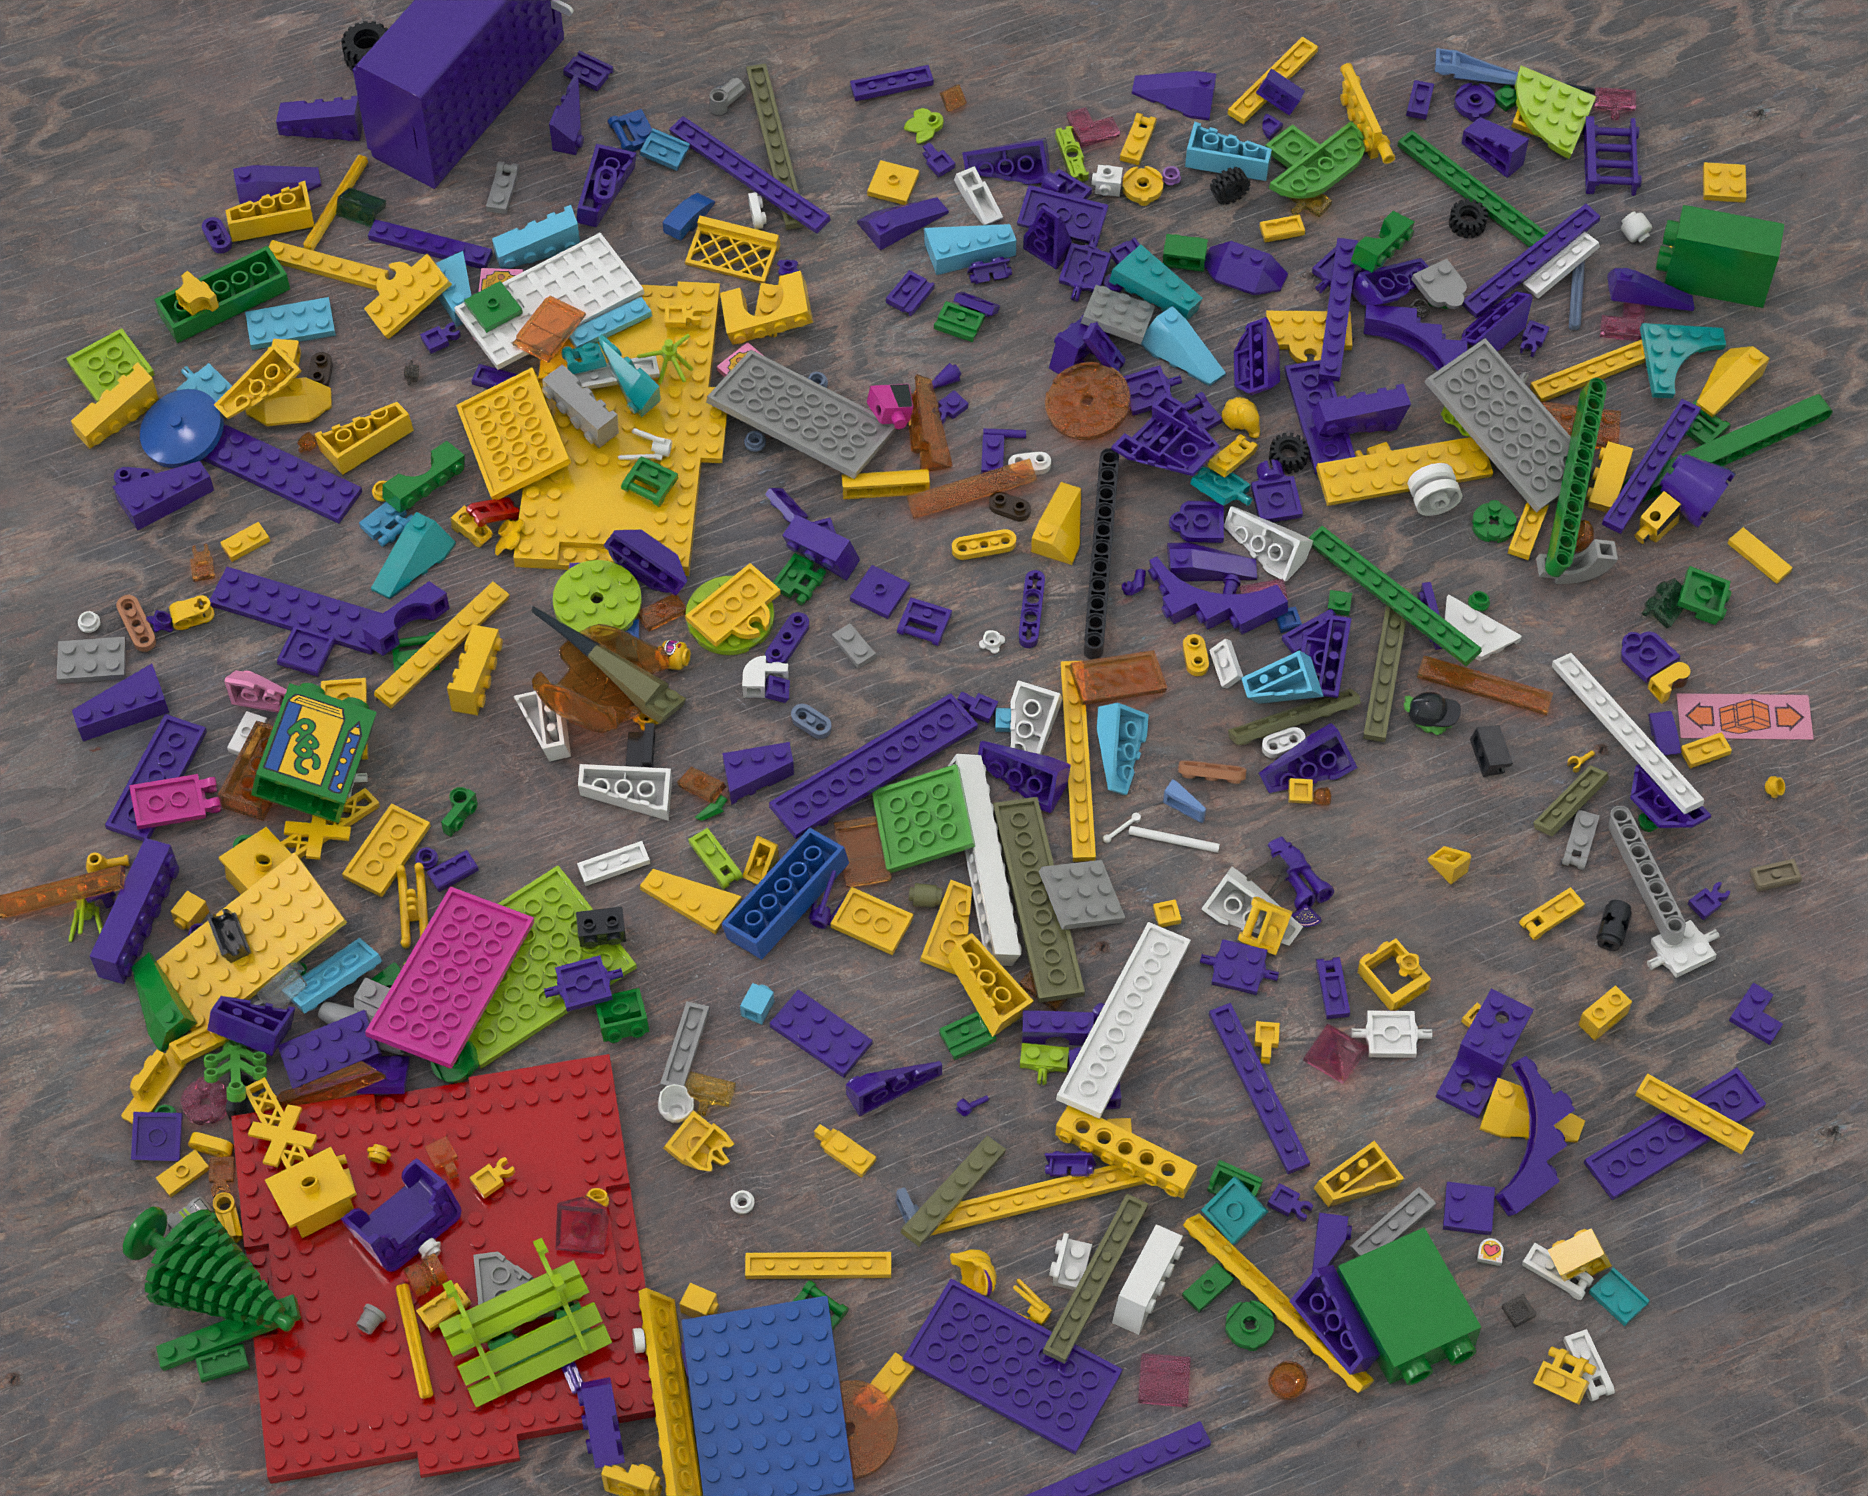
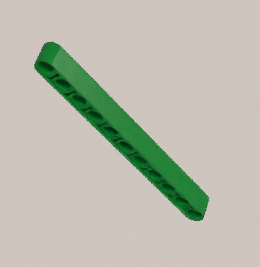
(1754, 436)
(1575, 477)

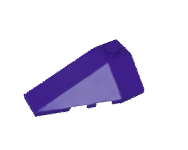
(1183, 91)
(566, 121)
(895, 223)
(1387, 282)
(1638, 288)
(1201, 563)

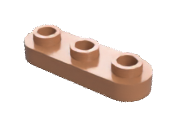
(131, 618)
(1212, 771)

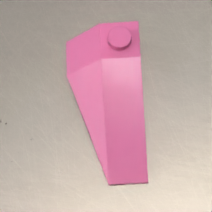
(254, 691)

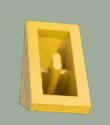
(761, 860)
(1450, 863)

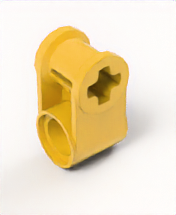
(190, 612)

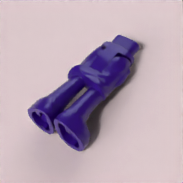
(1298, 866)

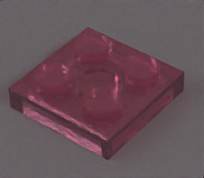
(1164, 1380)

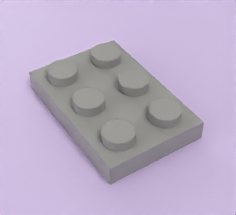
(91, 660)

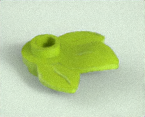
(923, 124)

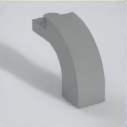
(1586, 565)

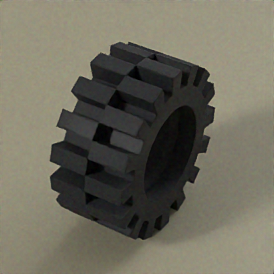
(1230, 185)
(1471, 209)
(1292, 443)

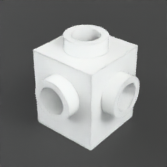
(1107, 180)

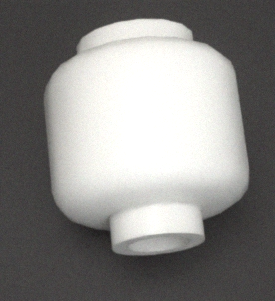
(1636, 227)

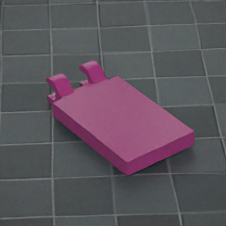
(173, 800)

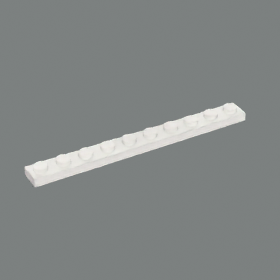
(1628, 733)

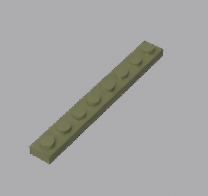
(1385, 675)
(1095, 1278)

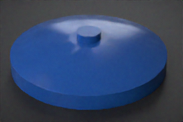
(181, 428)

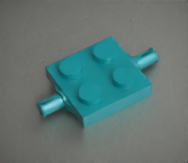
(1221, 489)

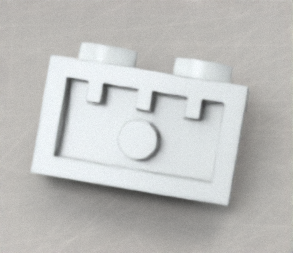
(1071, 1262)

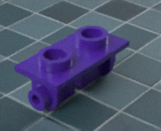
(981, 270)
(1081, 1163)

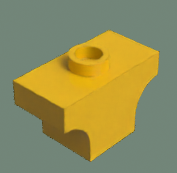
(195, 295)

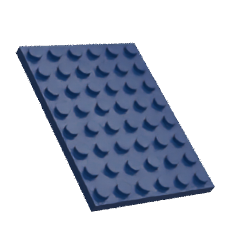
(768, 1401)

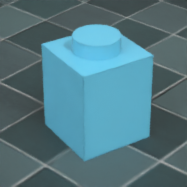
(757, 1003)

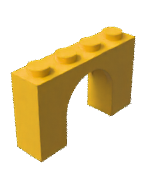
(792, 313)

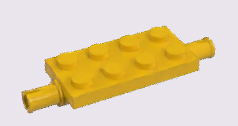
(1363, 116)

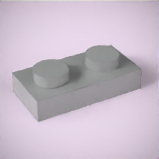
(854, 646)

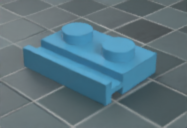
(664, 149)

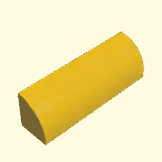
(885, 484)

